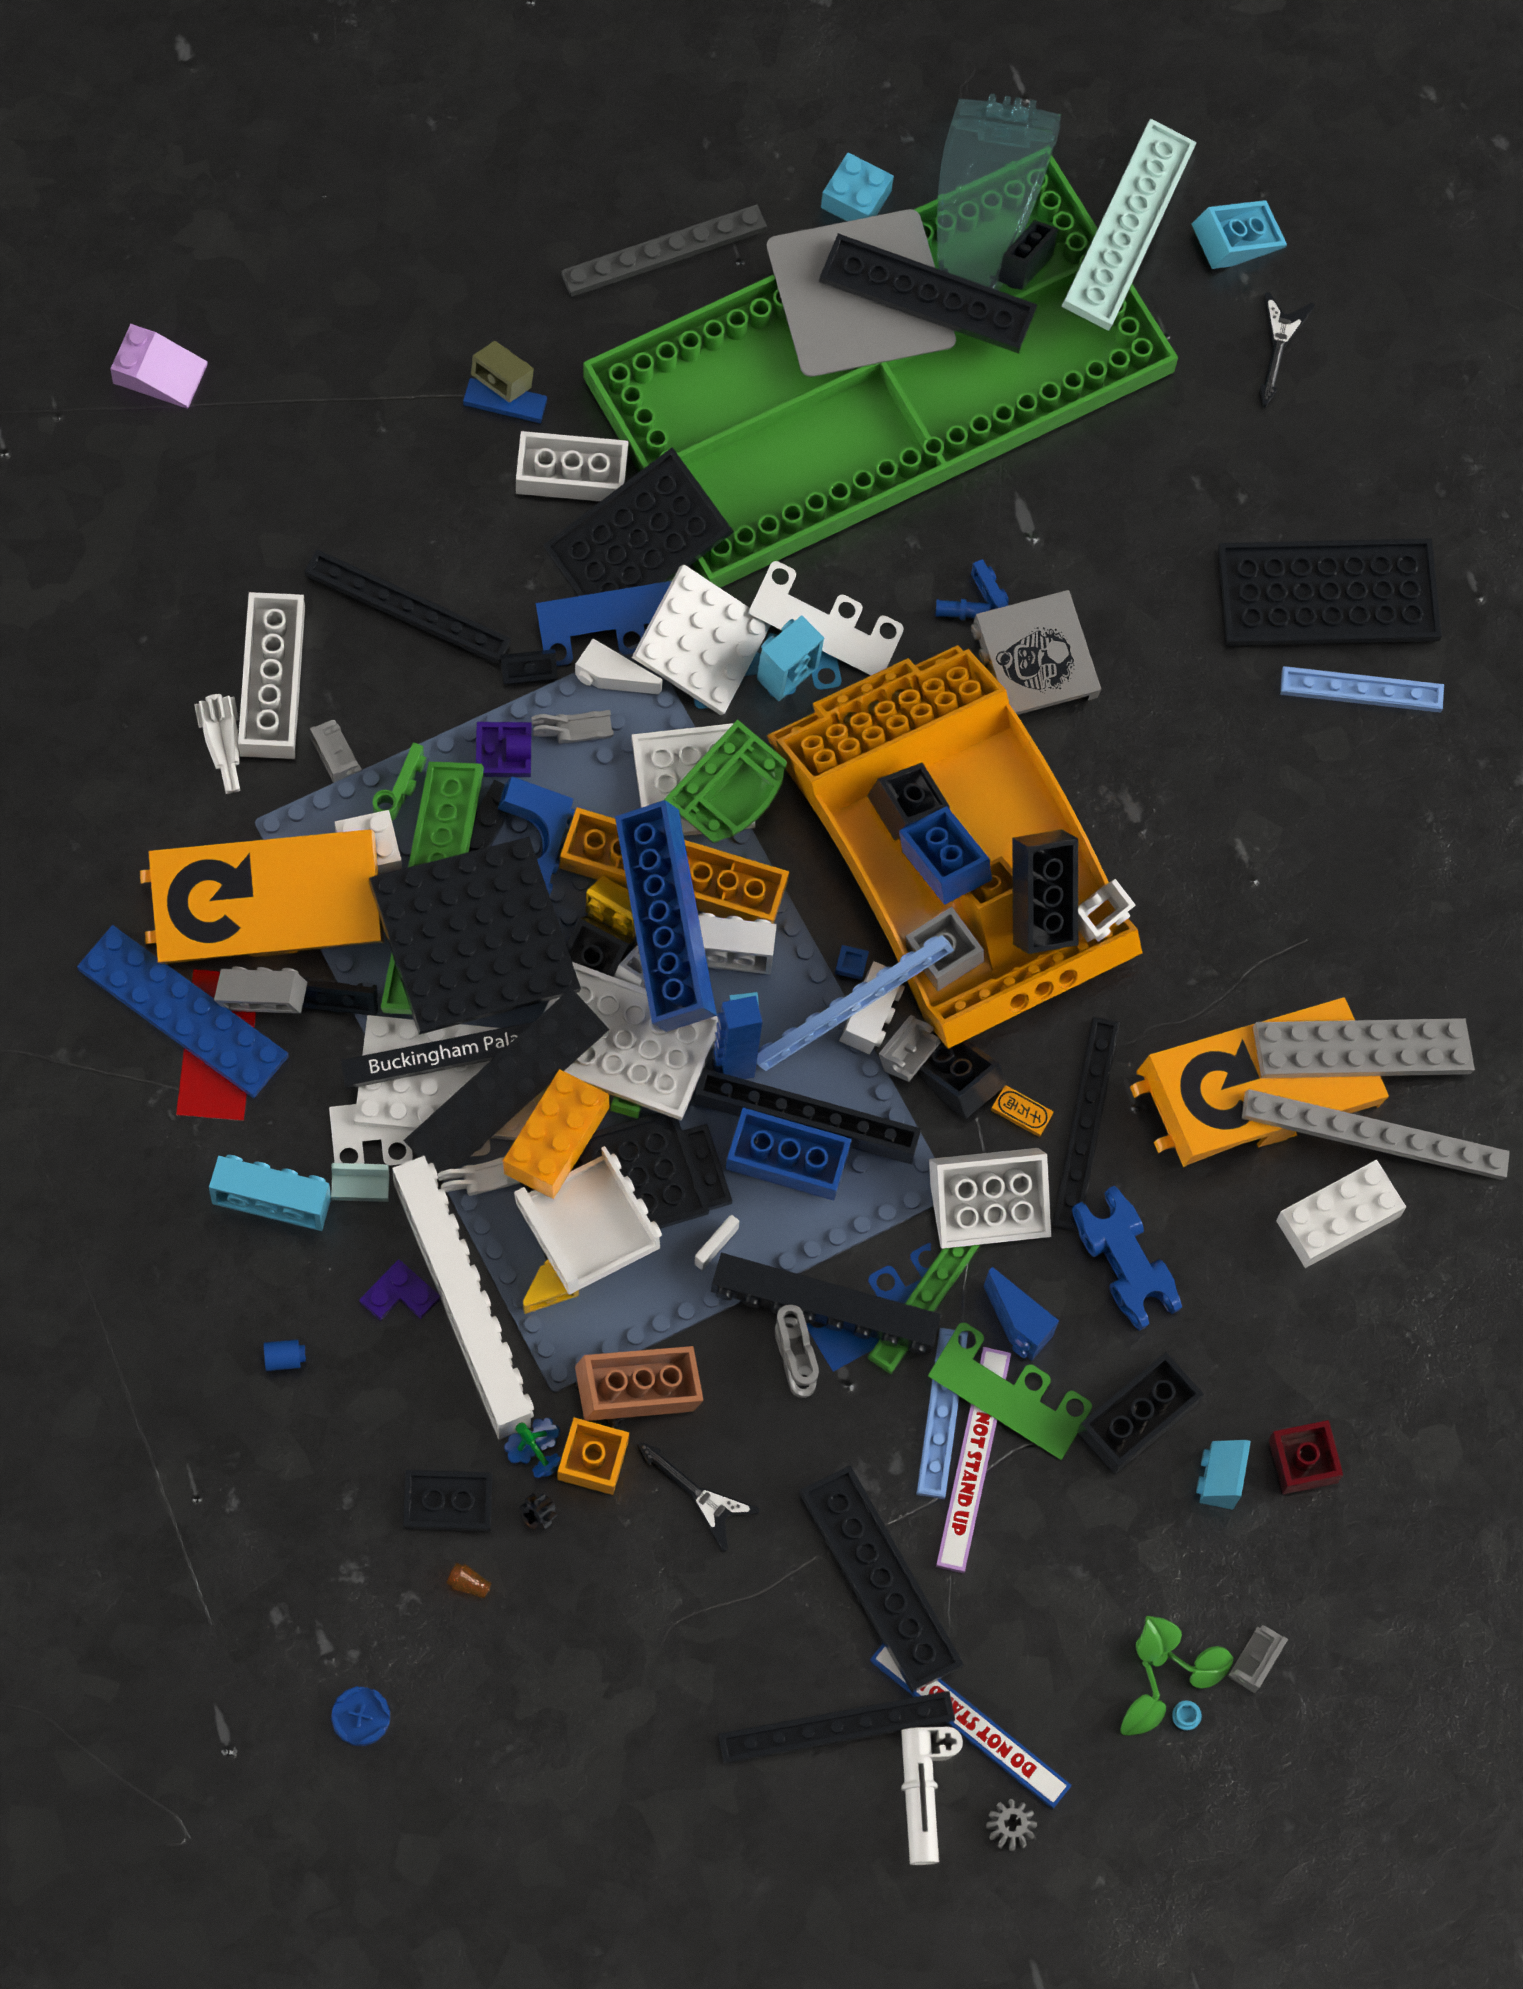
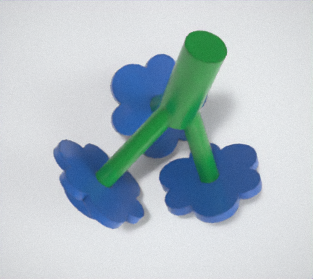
(523, 1446)

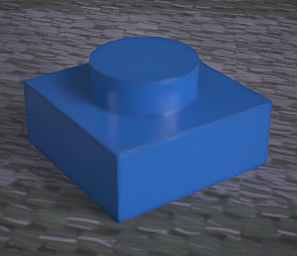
(851, 962)

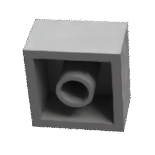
(966, 952)

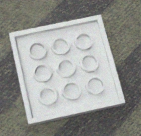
(701, 640)
(667, 758)

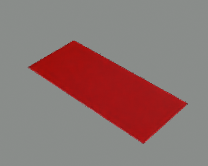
(201, 1088)

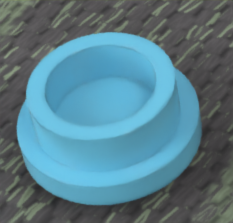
(1186, 1715)

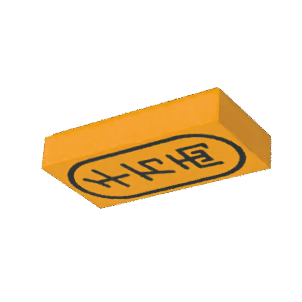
(1022, 1111)

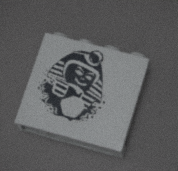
(1037, 652)

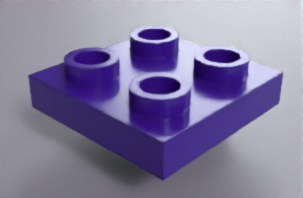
(504, 748)

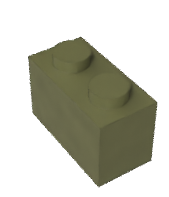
(502, 371)

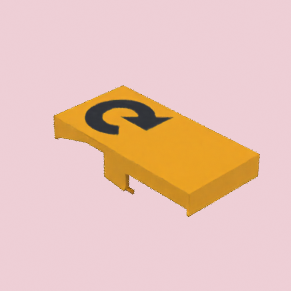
(263, 896)
(1205, 1082)

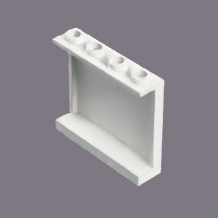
(590, 1223)

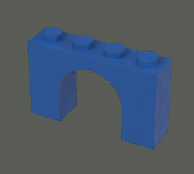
(547, 812)

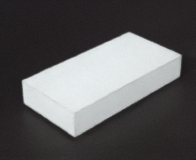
(716, 1242)

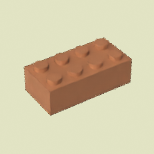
(638, 1383)

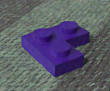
(399, 1285)

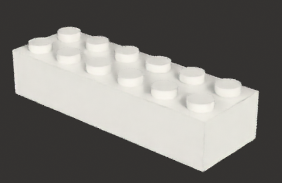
(271, 675)

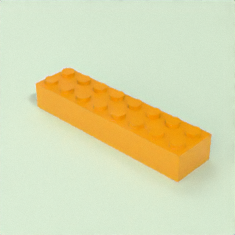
(720, 880)

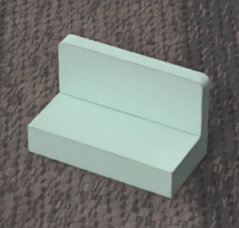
(360, 1182)

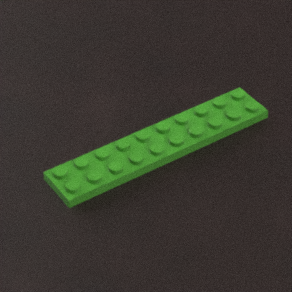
(441, 832)

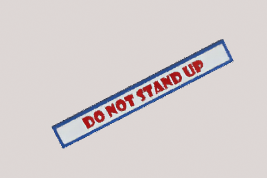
(988, 1737)

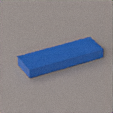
(527, 406)

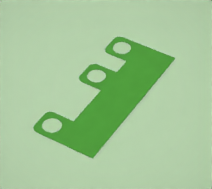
(1008, 1403)

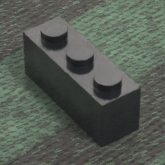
(1028, 255)

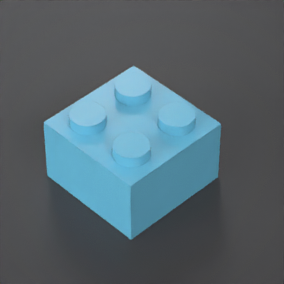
(856, 189)

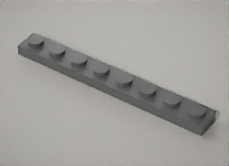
(663, 250)

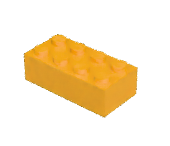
(556, 1134)

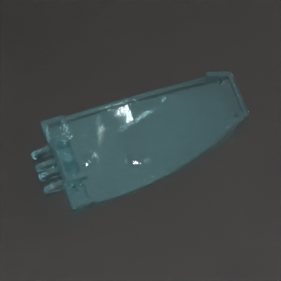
(990, 183)

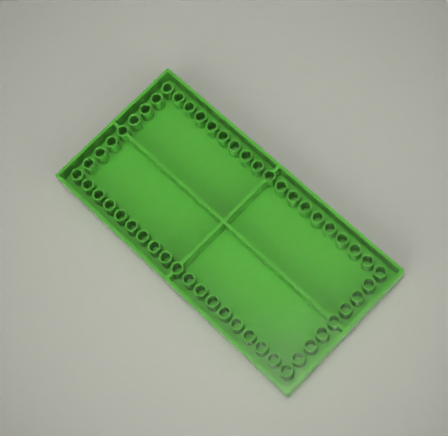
(821, 452)

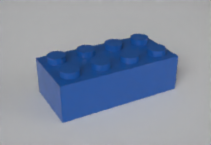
(788, 1154)

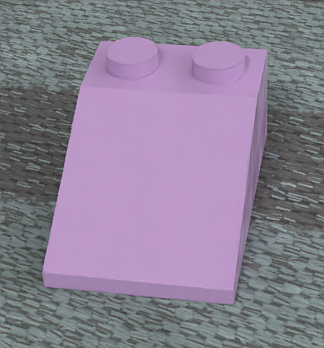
(157, 367)

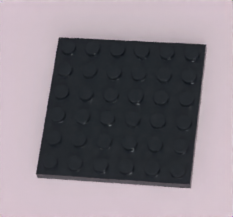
(474, 935)

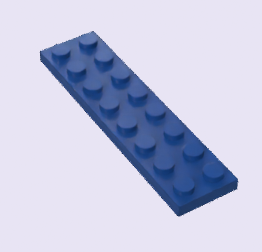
(183, 1011)

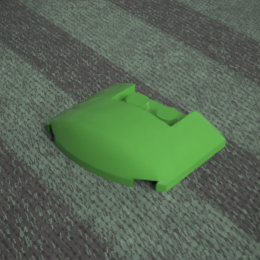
(729, 784)

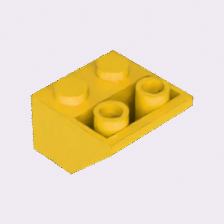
(610, 904)

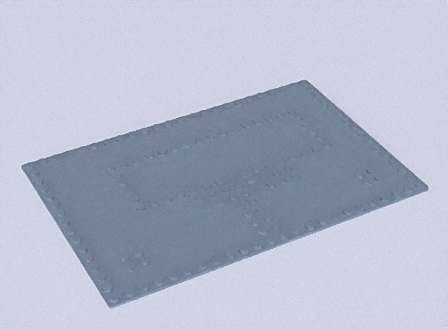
(776, 1223)

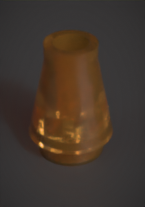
(468, 1581)

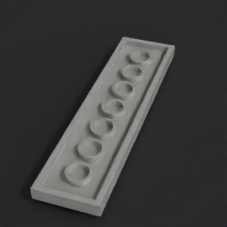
(1363, 1048)

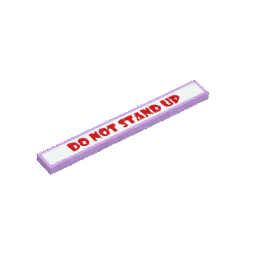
(970, 1475)

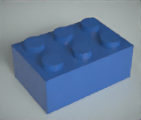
(945, 855)

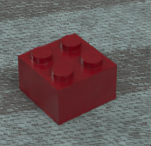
(1305, 1457)

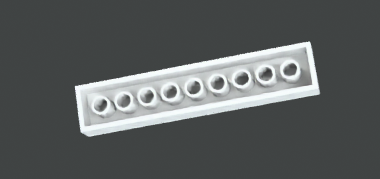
(461, 1296)

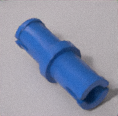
(960, 608)

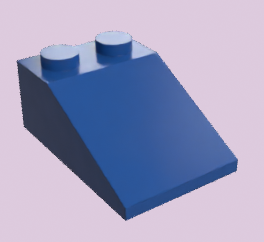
(1022, 1319)

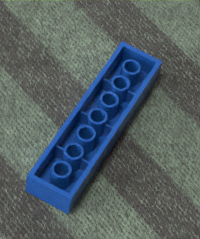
(665, 916)

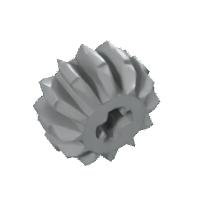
(1022, 1830)

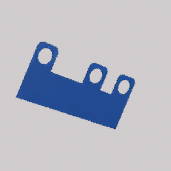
(616, 609)
(842, 1346)

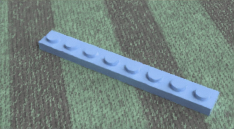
(861, 997)

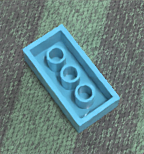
(270, 1192)

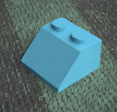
(1224, 1473)

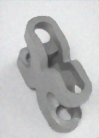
(796, 1351)

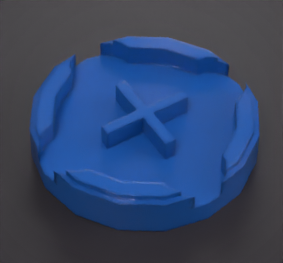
(360, 1716)

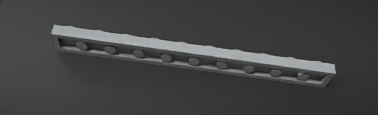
(1375, 1134)

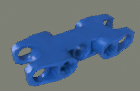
(1117, 1240)

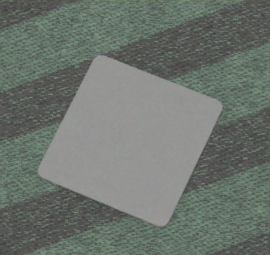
(838, 328)

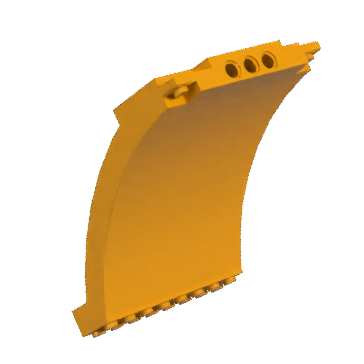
(996, 785)

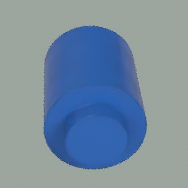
(283, 1355)

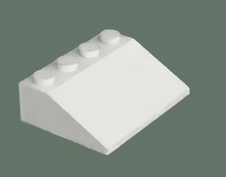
(991, 1197)

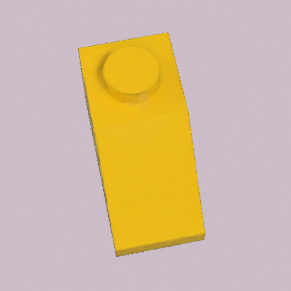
(545, 1290)

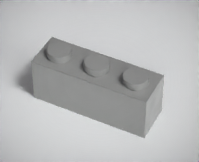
(261, 990)

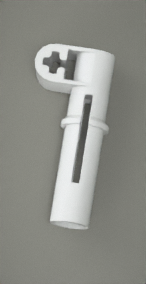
(920, 1787)

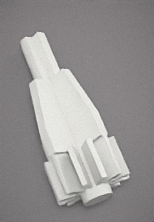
(220, 730)

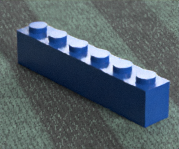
(737, 1038)

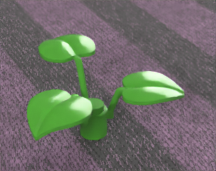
(1154, 1648)

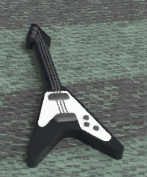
(1282, 330)
(712, 1505)

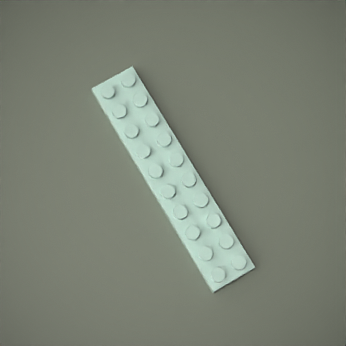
(1129, 225)

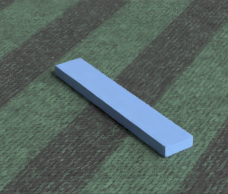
(1362, 689)
(939, 1430)

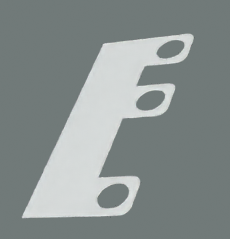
(841, 639)
(348, 1135)

